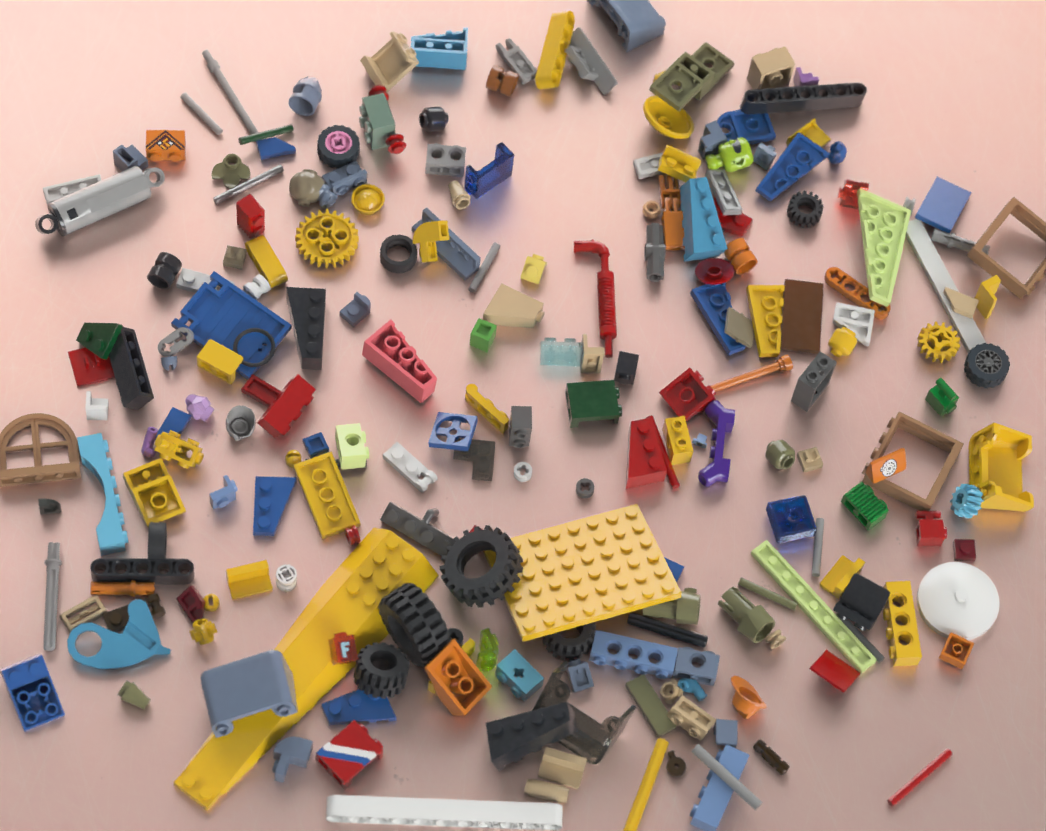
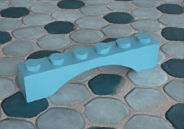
(109, 530)

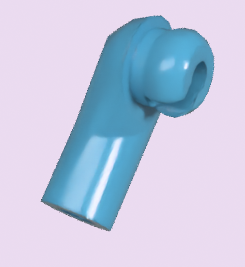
(692, 686)

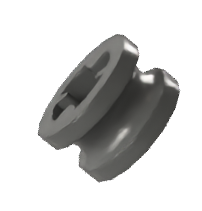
(585, 482)

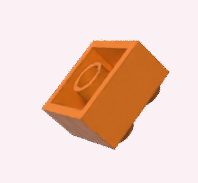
(956, 650)

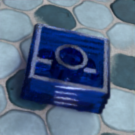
(797, 509)

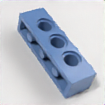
(642, 649)

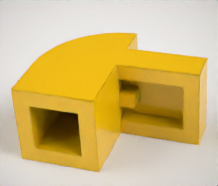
(427, 235)

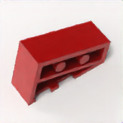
(644, 454)

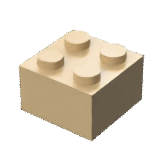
(771, 69)

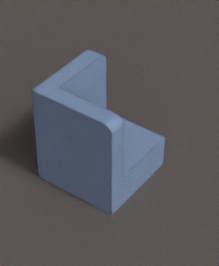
(726, 732)

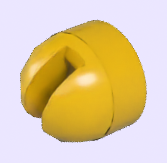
(294, 459)
(215, 599)

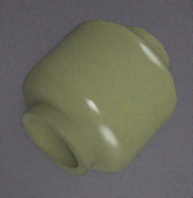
(780, 454)

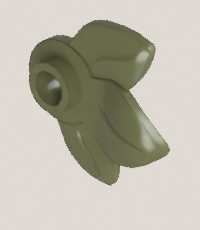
(231, 173)

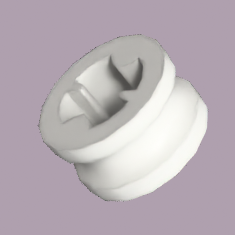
(523, 465)

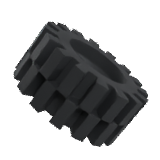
(807, 200)

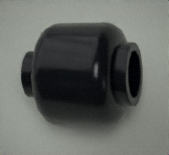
(433, 119)

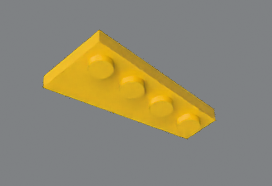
(766, 315)

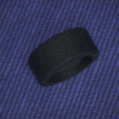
(394, 266)
(157, 540)

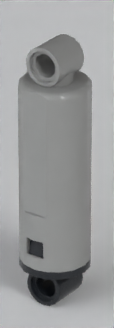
(99, 200)

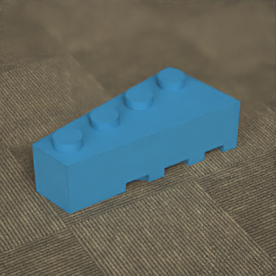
(700, 221)

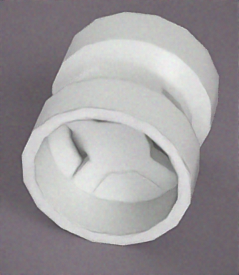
(257, 287)
(287, 582)

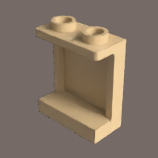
(391, 61)

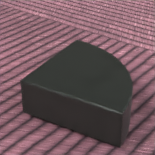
(49, 506)

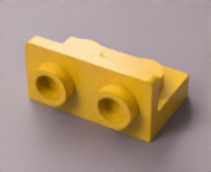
(678, 164)

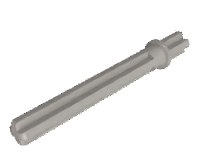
(51, 595)

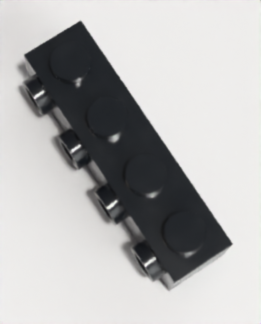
(130, 370)

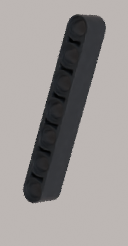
(803, 98)

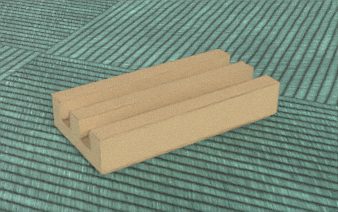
(68, 623)

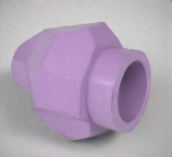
(198, 407)

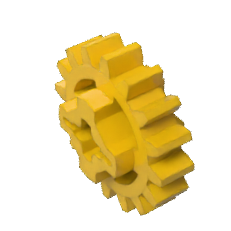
(938, 342)

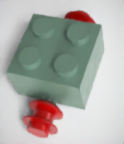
(379, 122)

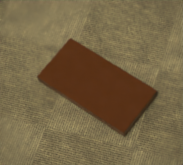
(801, 316)

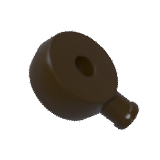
(675, 761)

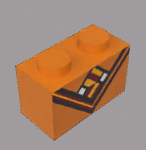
(165, 145)

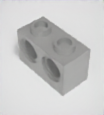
(445, 164)

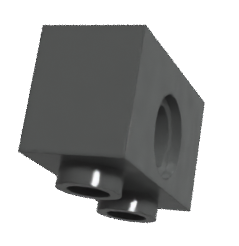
(520, 426)

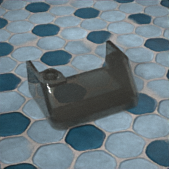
(592, 738)

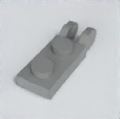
(517, 61)

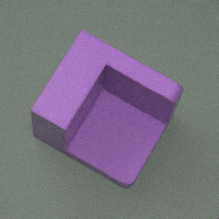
(804, 79)

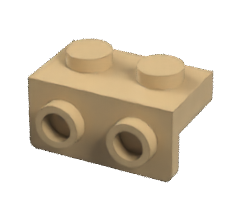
(691, 718)

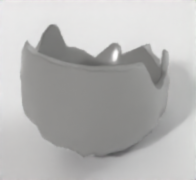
(240, 422)

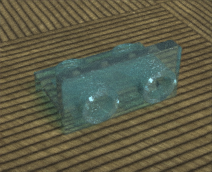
(560, 353)

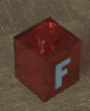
(343, 649)

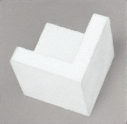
(96, 407)

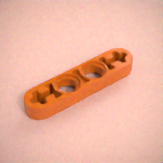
(854, 295)

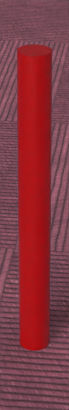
(670, 471)
(919, 777)

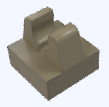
(234, 257)

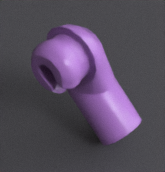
(147, 448)

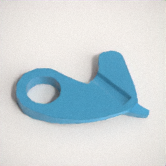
(134, 645)

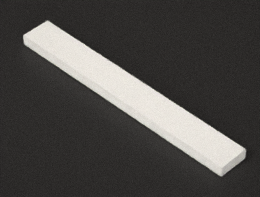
(940, 278)

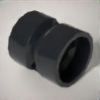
(164, 270)

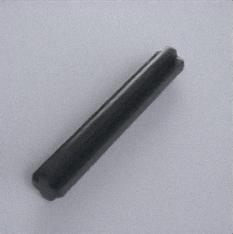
(667, 629)

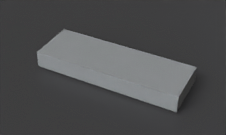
(724, 192)

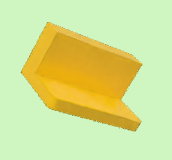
(986, 296)
(219, 361)
(840, 575)
(249, 579)

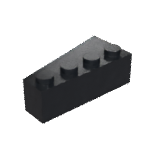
(308, 320)
(528, 732)

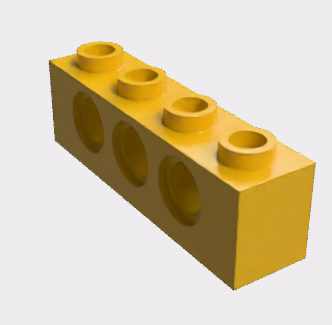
(902, 654)

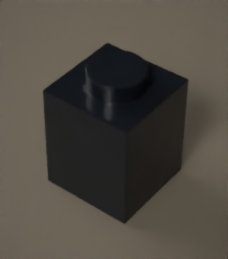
(626, 368)

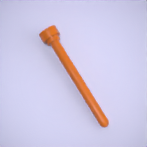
(783, 364)

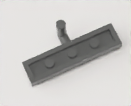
(418, 528)

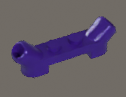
(719, 467)

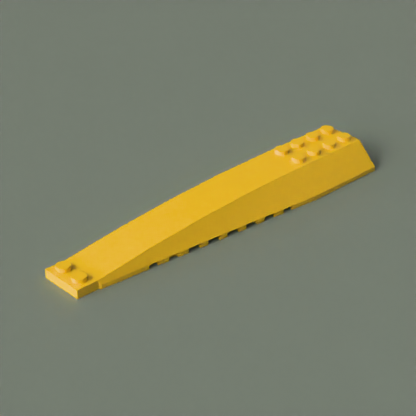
(342, 604)

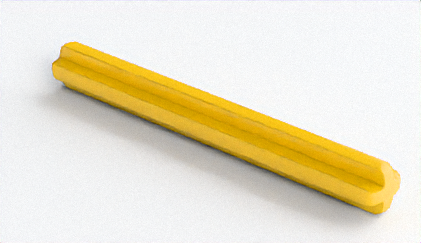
(646, 785)

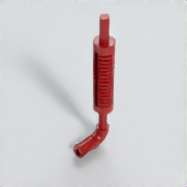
(605, 291)

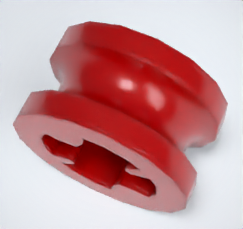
(352, 535)

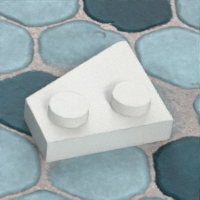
(856, 319)

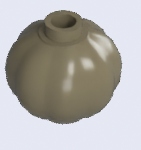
(305, 187)

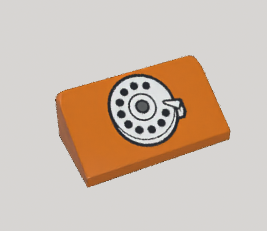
(887, 466)

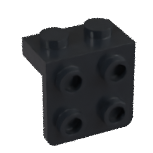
(862, 602)

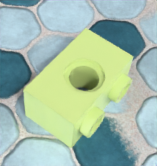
(351, 446)

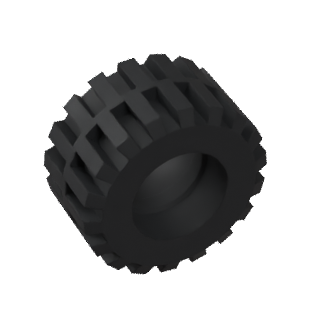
(571, 647)
(381, 670)

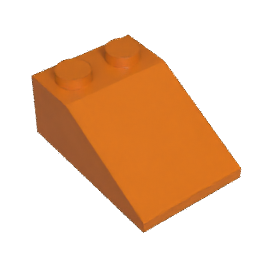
(457, 679)

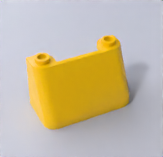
(997, 467)

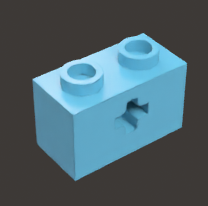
(517, 666)

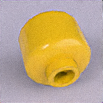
(842, 342)

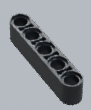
(153, 566)

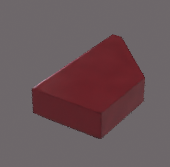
(192, 603)

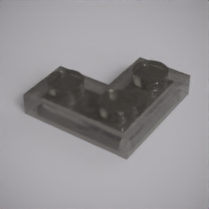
(482, 455)

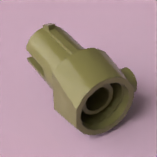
(683, 609)
(752, 620)

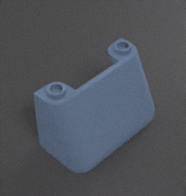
(635, 19)
(247, 689)

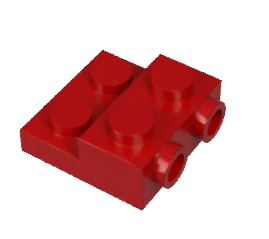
(688, 394)

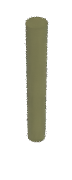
(767, 593)

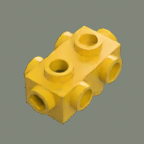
(171, 446)

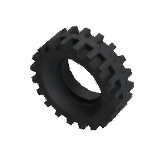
(495, 581)

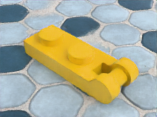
(486, 408)

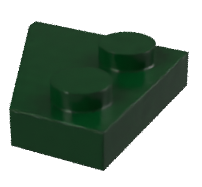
(99, 337)

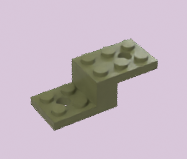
(692, 76)

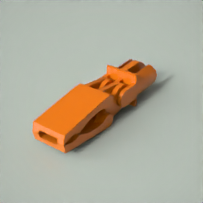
(672, 219)

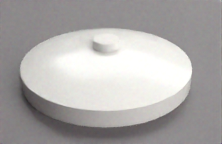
(958, 600)

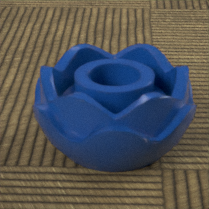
(837, 153)

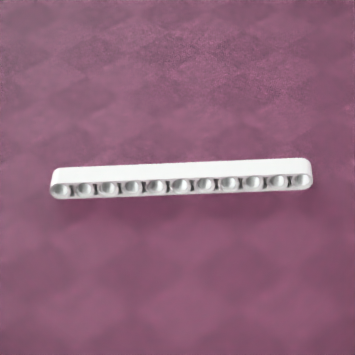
(444, 812)

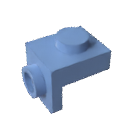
(225, 495)

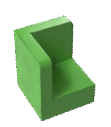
(483, 335)

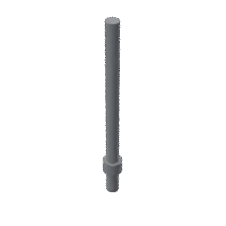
(214, 67)

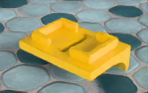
(812, 132)

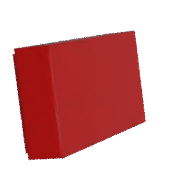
(260, 390)

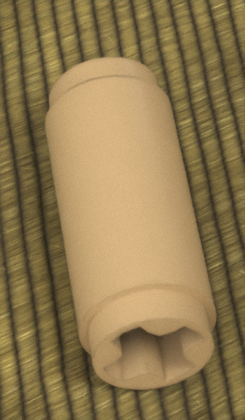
(546, 790)

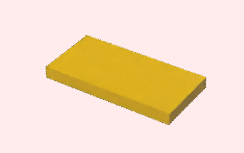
(326, 495)

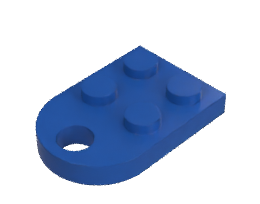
(754, 128)

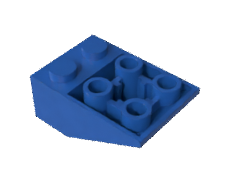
(32, 692)

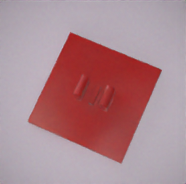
(89, 367)
(835, 671)

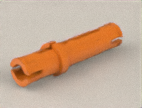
(122, 588)

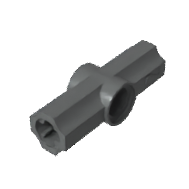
(654, 252)

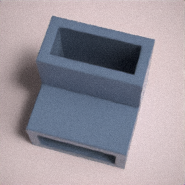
(711, 139)
(129, 157)

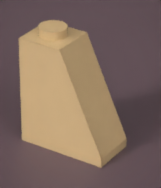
(513, 309)

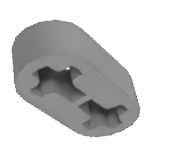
(173, 337)

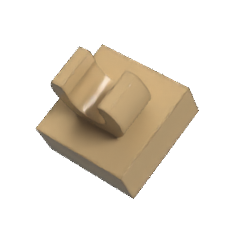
(810, 459)

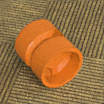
(740, 256)

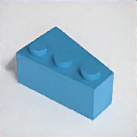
(441, 50)

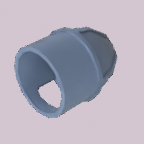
(305, 96)

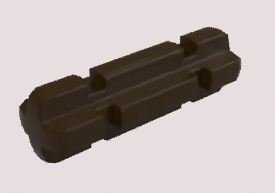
(771, 756)

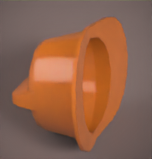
(745, 698)

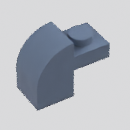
(290, 751)

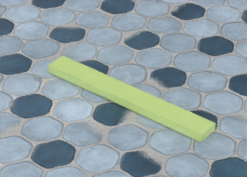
(813, 606)

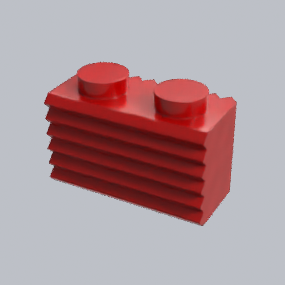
(250, 216)

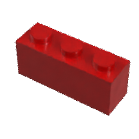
(287, 406)

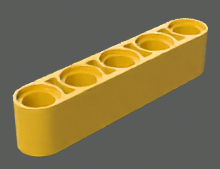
(553, 51)

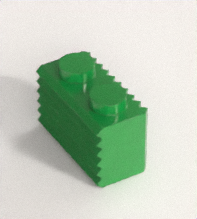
(865, 505)

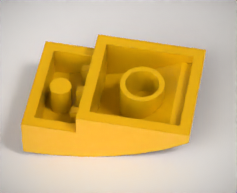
(154, 492)

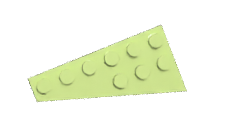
(883, 238)

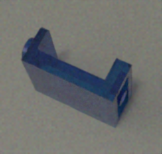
(488, 177)

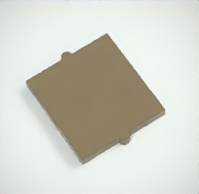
(739, 327)

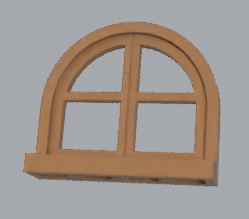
(38, 473)

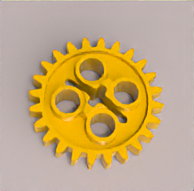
(326, 238)

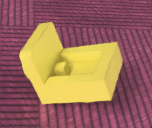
(533, 268)

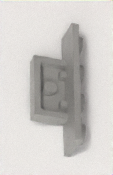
(588, 62)

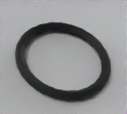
(260, 331)

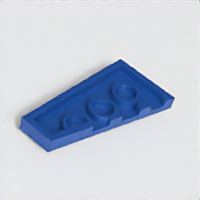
(792, 165)
(713, 304)

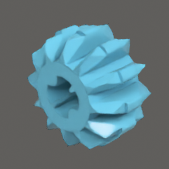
(966, 501)

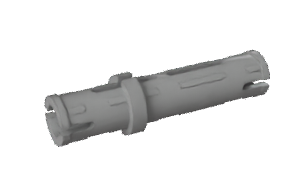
(955, 241)

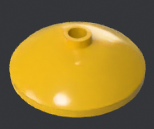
(667, 119)

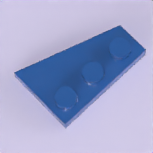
(269, 503)
(357, 707)

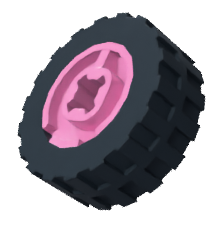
(338, 146)

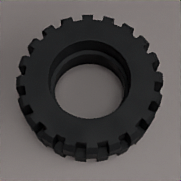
(414, 623)

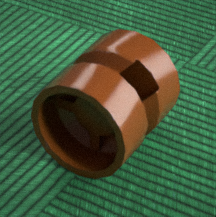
(502, 80)

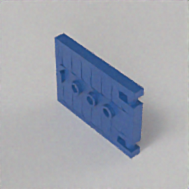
(225, 315)

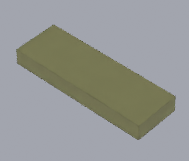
(650, 705)

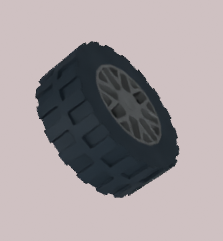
(986, 365)

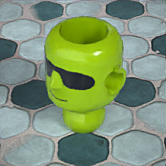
(732, 156)

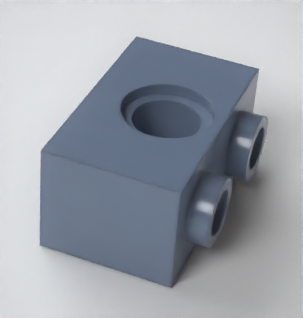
(705, 674)

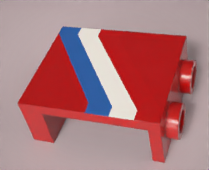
(349, 753)

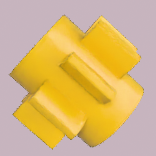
(203, 631)

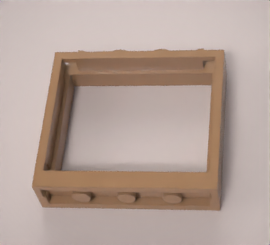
(1033, 223)
(927, 434)

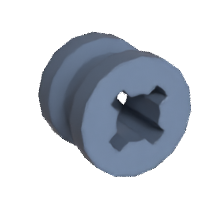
(326, 197)

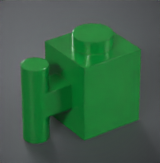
(942, 398)

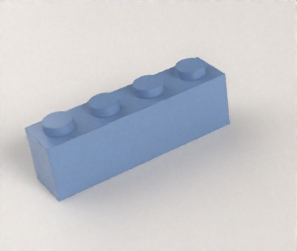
(717, 793)

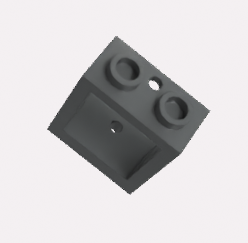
(813, 379)

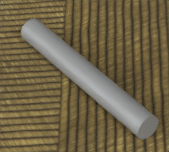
(201, 113)
(484, 267)
(818, 547)

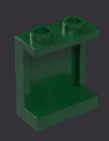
(592, 401)

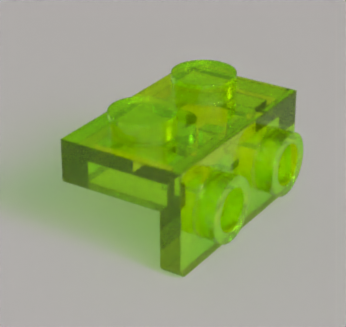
(489, 651)

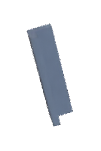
(453, 251)

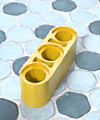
(266, 261)

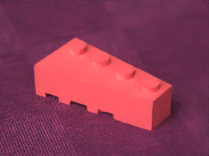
(399, 361)

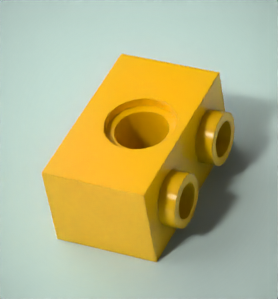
(677, 440)

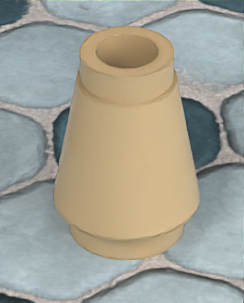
(459, 196)

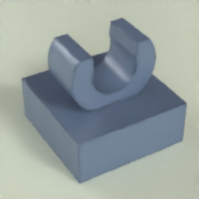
(764, 156)

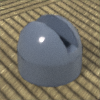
(166, 361)

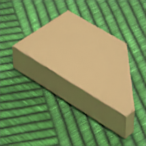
(961, 303)

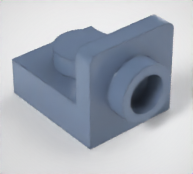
(356, 309)
(579, 675)

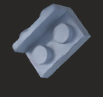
(345, 178)

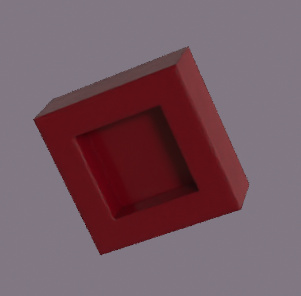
(964, 550)

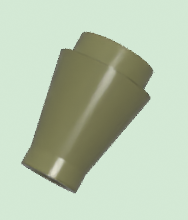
(132, 694)

